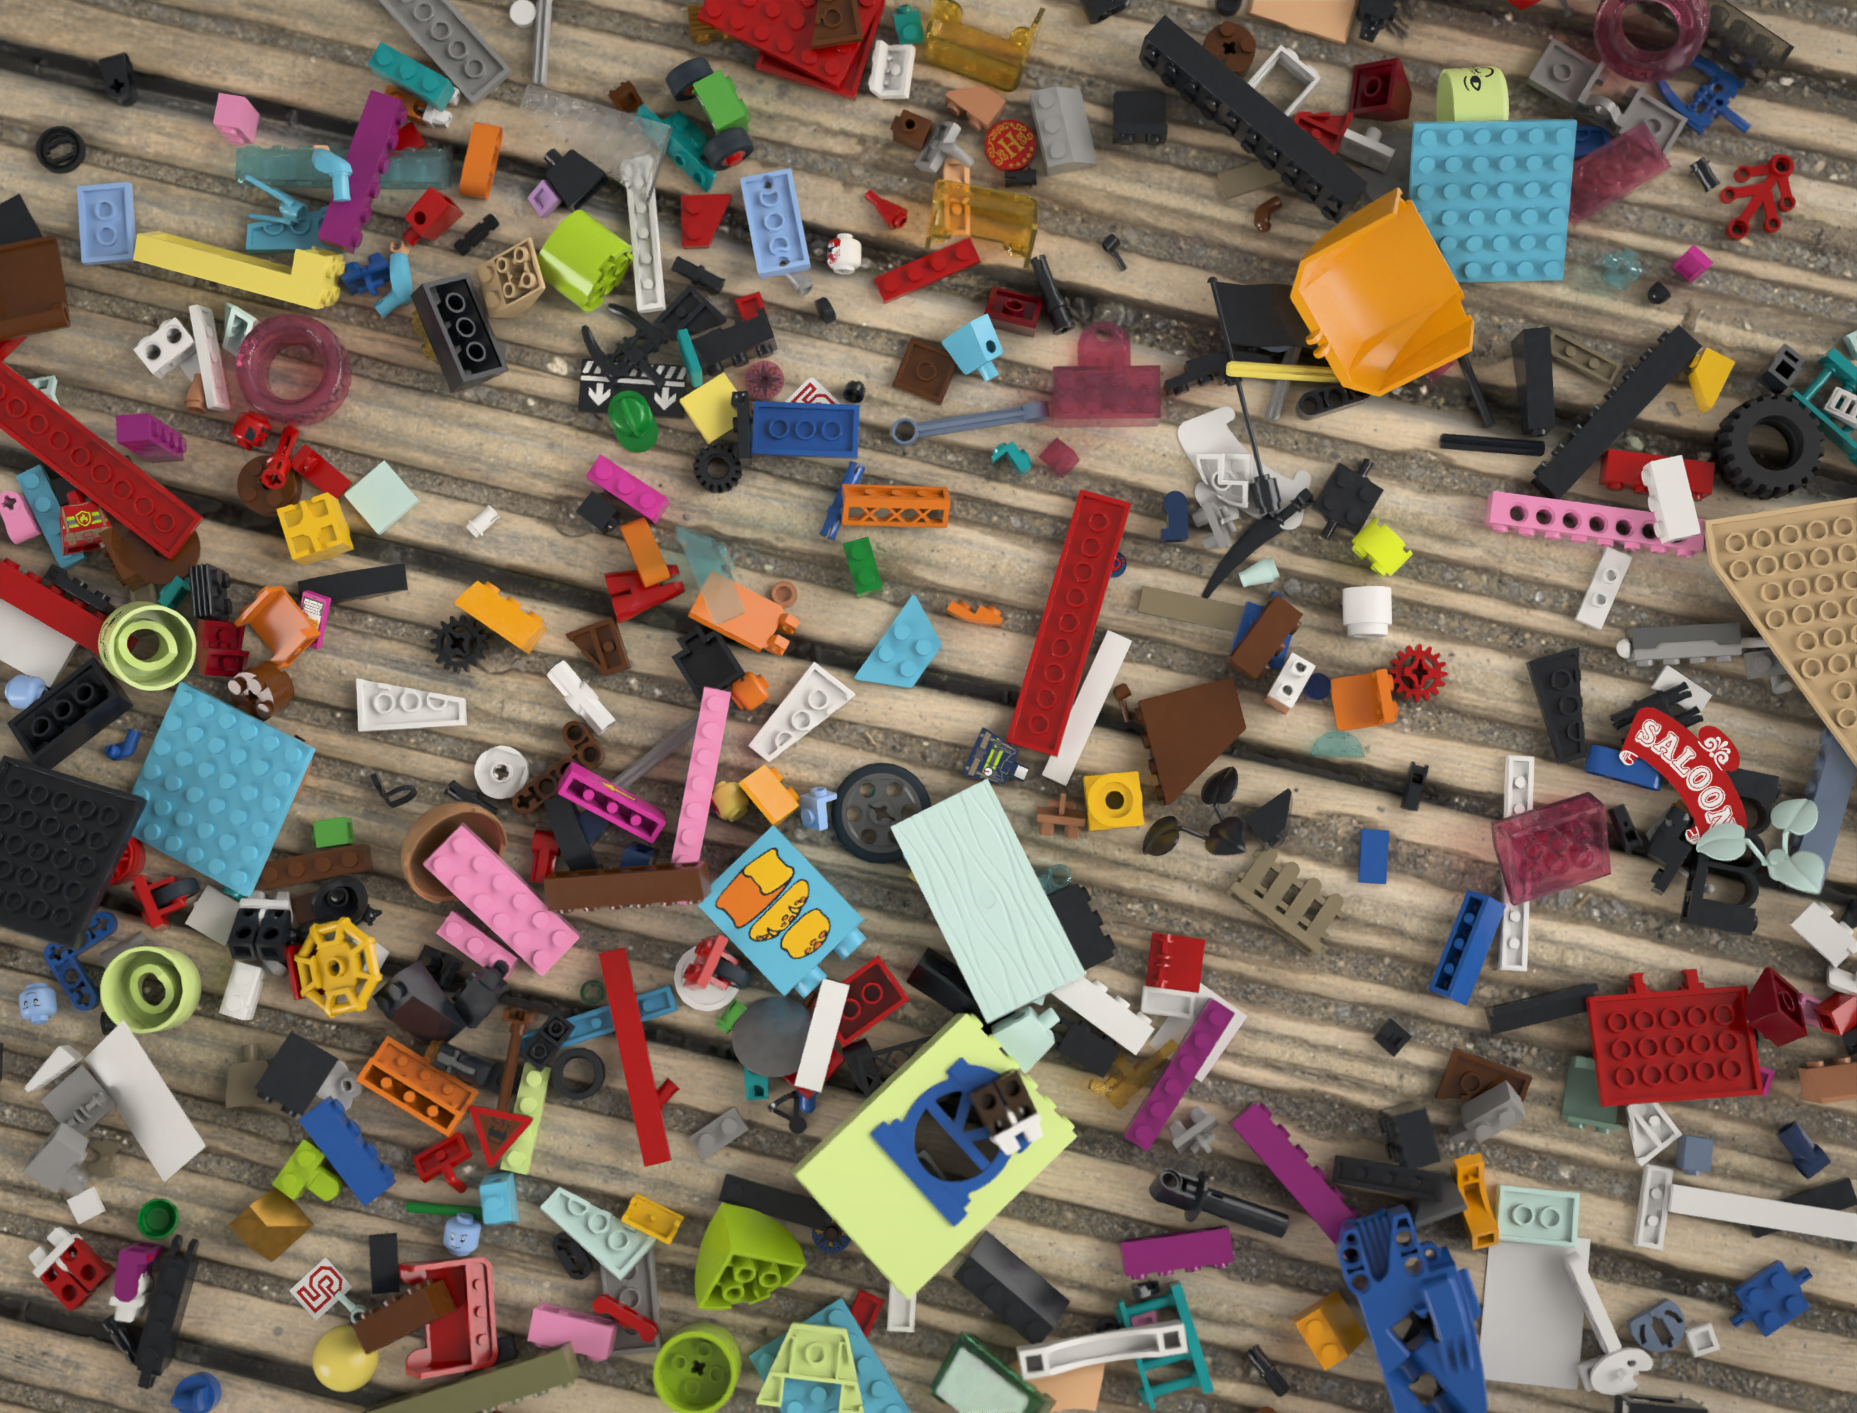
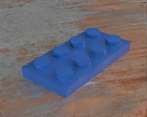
(805, 430)

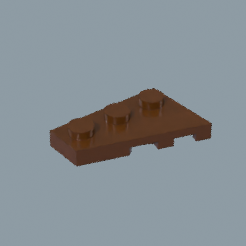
(1472, 1075)

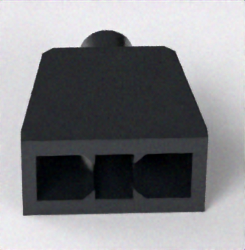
(574, 177)

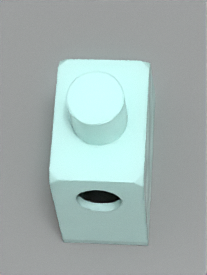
(1026, 1035)

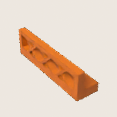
(874, 497)

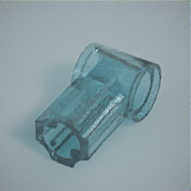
(1046, 879)

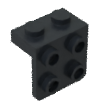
(1139, 118)

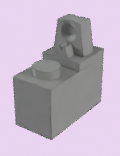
(56, 1159)

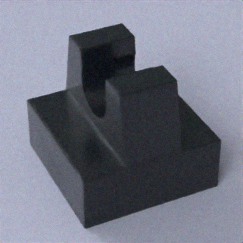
(1392, 1037)

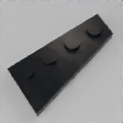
(1559, 697)

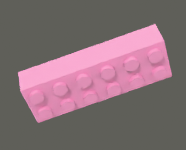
(501, 899)

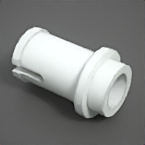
(482, 521)

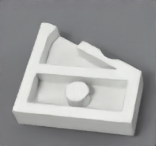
(1649, 1130)

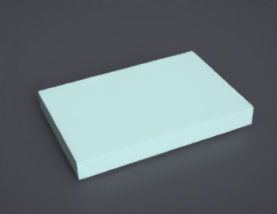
(1537, 1215)

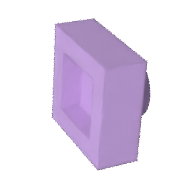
(545, 199)

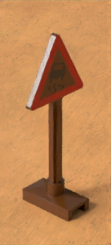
(499, 1127)

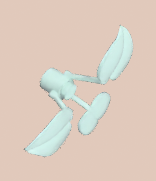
(1801, 871)

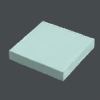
(381, 497)

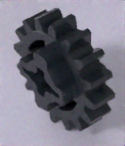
(468, 638)

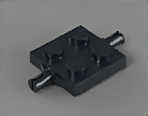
(1347, 499)

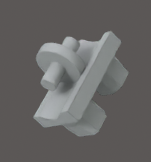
(1211, 515)
(1203, 1124)

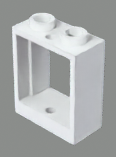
(1290, 61)

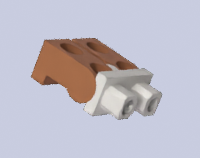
(1289, 683)

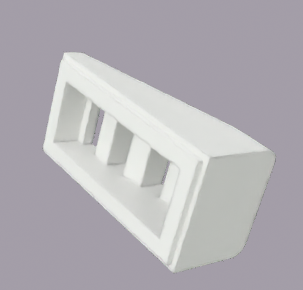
(1849, 419)
(60, 1061)

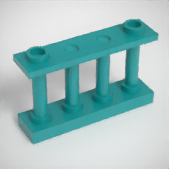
(1835, 365)
(1199, 1377)

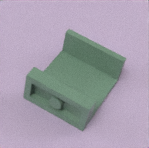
(1582, 1101)

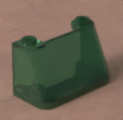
(980, 1382)

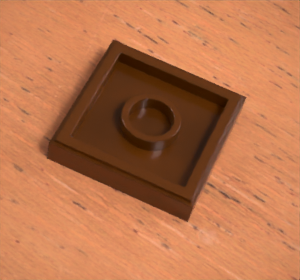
(925, 372)

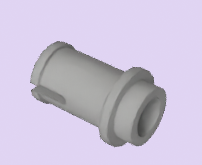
(800, 282)

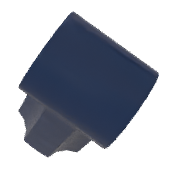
(1807, 1155)

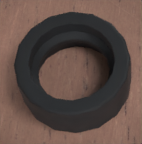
(563, 1088)

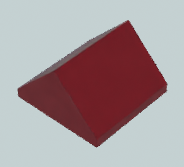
(1014, 311)

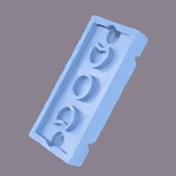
(775, 223)

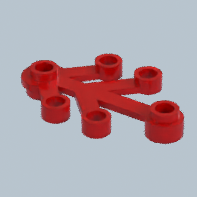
(1761, 194)

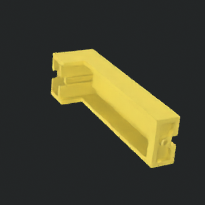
(308, 283)

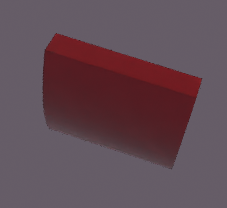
(220, 648)

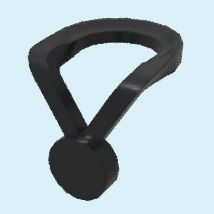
(379, 786)
(797, 1124)

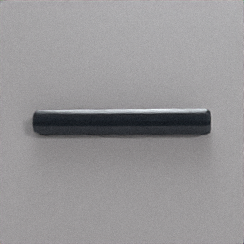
(1491, 444)

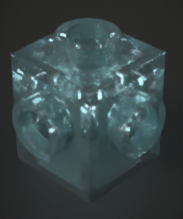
(1621, 277)

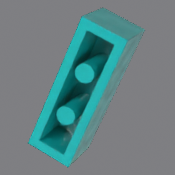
(411, 77)

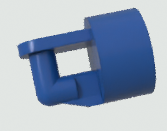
(197, 1393)

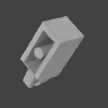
(1488, 1114)

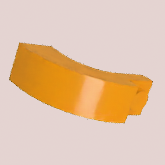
(1478, 1218)

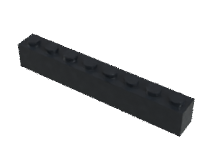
(1616, 413)

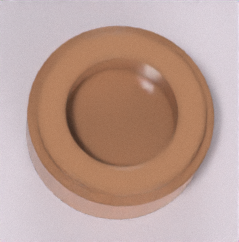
(784, 594)

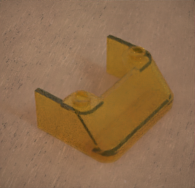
(975, 52)
(992, 217)

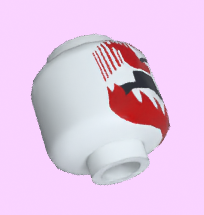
(844, 254)

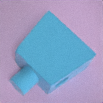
(975, 347)
(499, 1199)

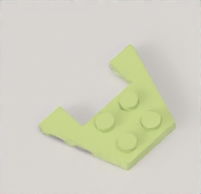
(814, 1354)

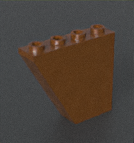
(1188, 732)

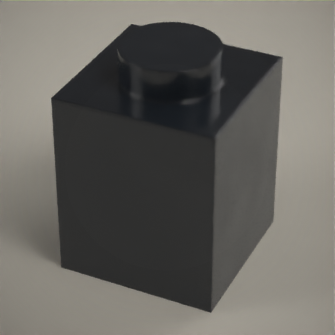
(599, 513)

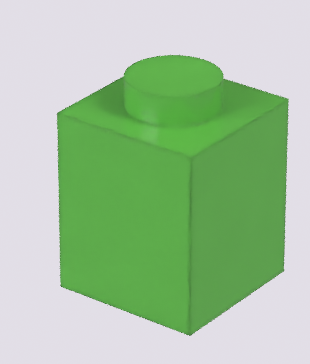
(332, 832)

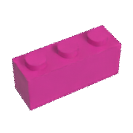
(627, 489)

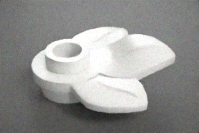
(337, 1085)

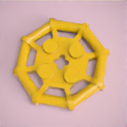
(350, 962)

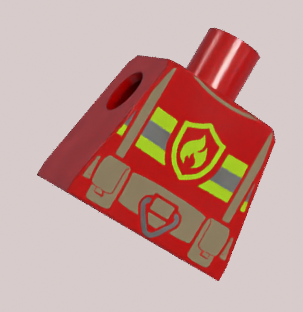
(81, 524)

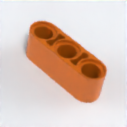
(481, 160)
(644, 552)

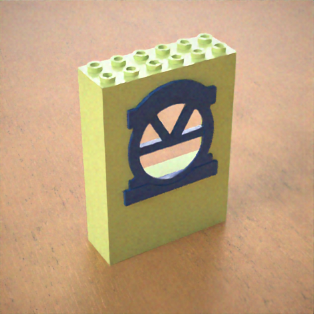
(881, 1193)

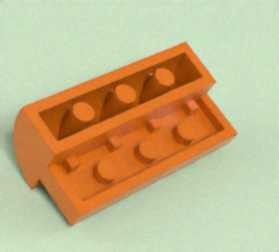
(417, 1087)

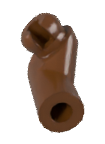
(1263, 213)

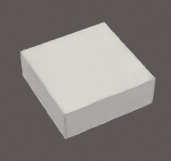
(86, 1205)
(1701, 1339)

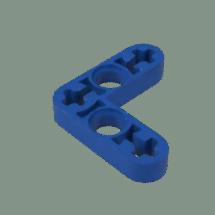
(70, 960)

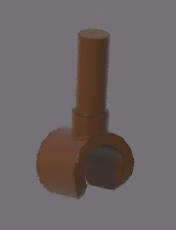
(1120, 693)

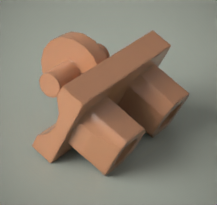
(1060, 813)

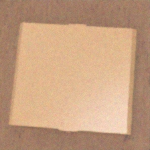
(1319, 18)

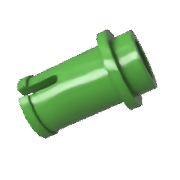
(730, 1016)

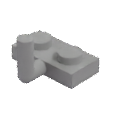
(938, 146)
(1766, 664)

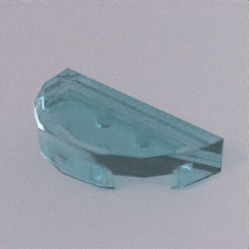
(1337, 744)

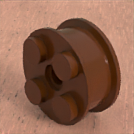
(260, 497)

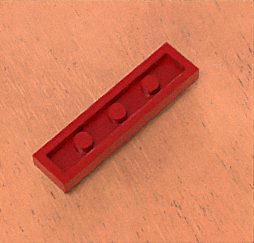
(927, 270)

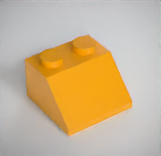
(770, 795)
(1329, 1329)

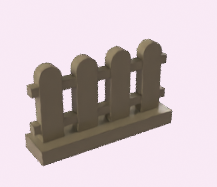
(1293, 914)

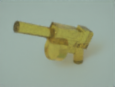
(1133, 1079)

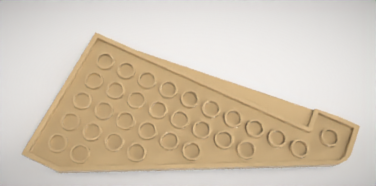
(1799, 590)

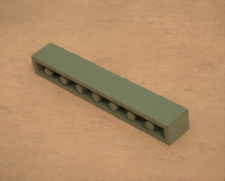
(491, 1386)

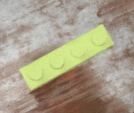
(529, 1102)

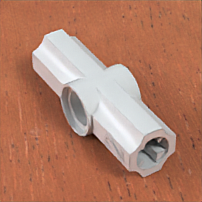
(581, 698)

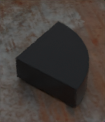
(1145, 1289)

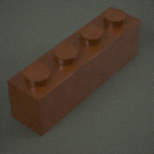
(316, 867)

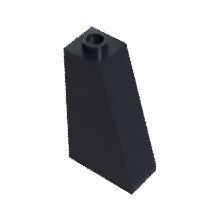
(1534, 380)

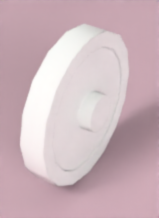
(702, 999)

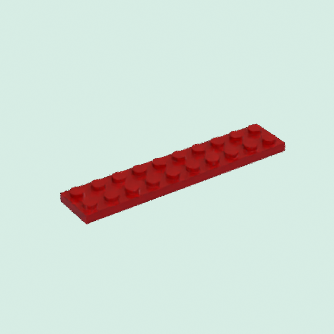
(94, 465)
(1068, 623)

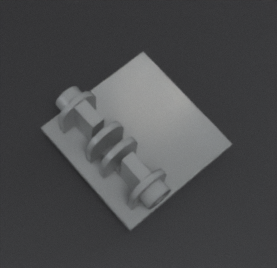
(79, 1101)

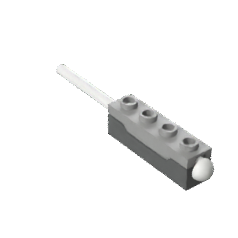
(1685, 643)

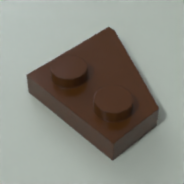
(602, 645)

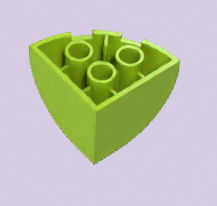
(744, 1258)

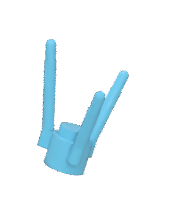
(290, 208)

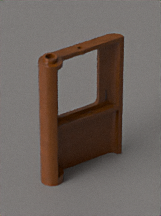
(32, 288)

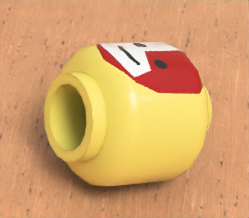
(729, 801)

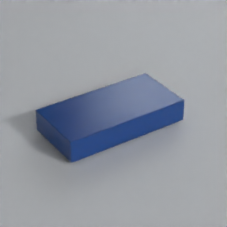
(1373, 856)

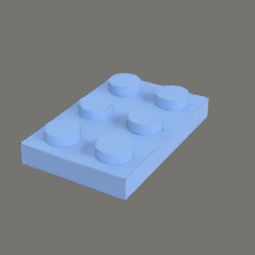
(106, 223)

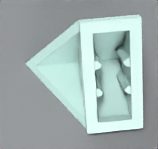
(236, 325)

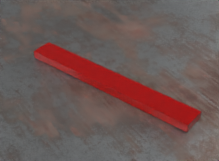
(635, 1057)

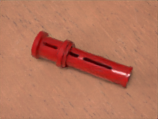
(288, 439)

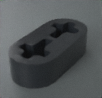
(567, 1260)

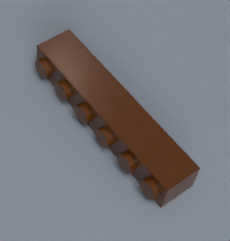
(627, 886)

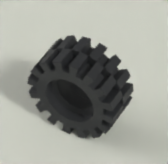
(717, 484)

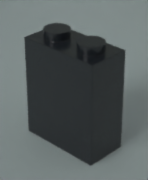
(295, 1075)

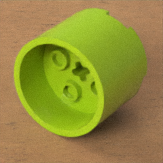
(584, 260)
(692, 1389)

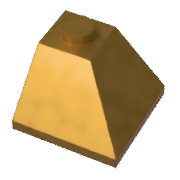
(271, 1224)

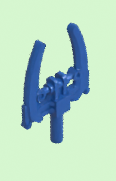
(1714, 103)

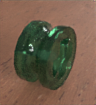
(601, 992)

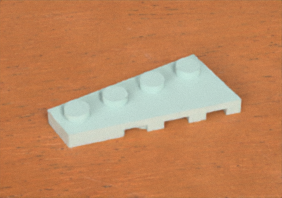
(598, 1232)

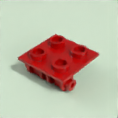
(1175, 962)

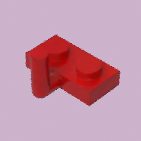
(442, 1158)

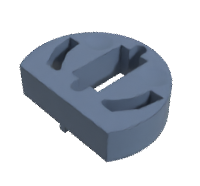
(1650, 1340)

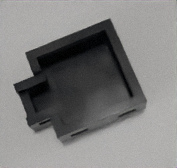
(706, 661)

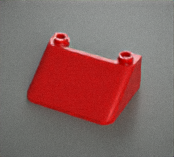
(464, 1337)

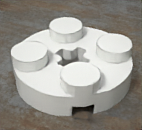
(496, 758)

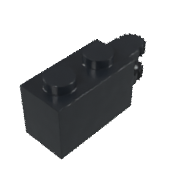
(1085, 1047)

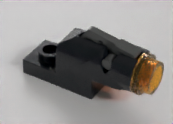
(1666, 844)
(467, 1066)

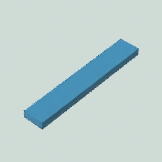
(600, 1021)

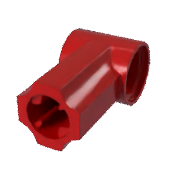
(545, 855)

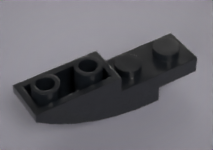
(1205, 368)

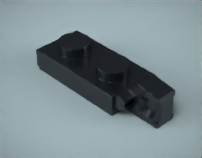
(742, 426)
(77, 588)

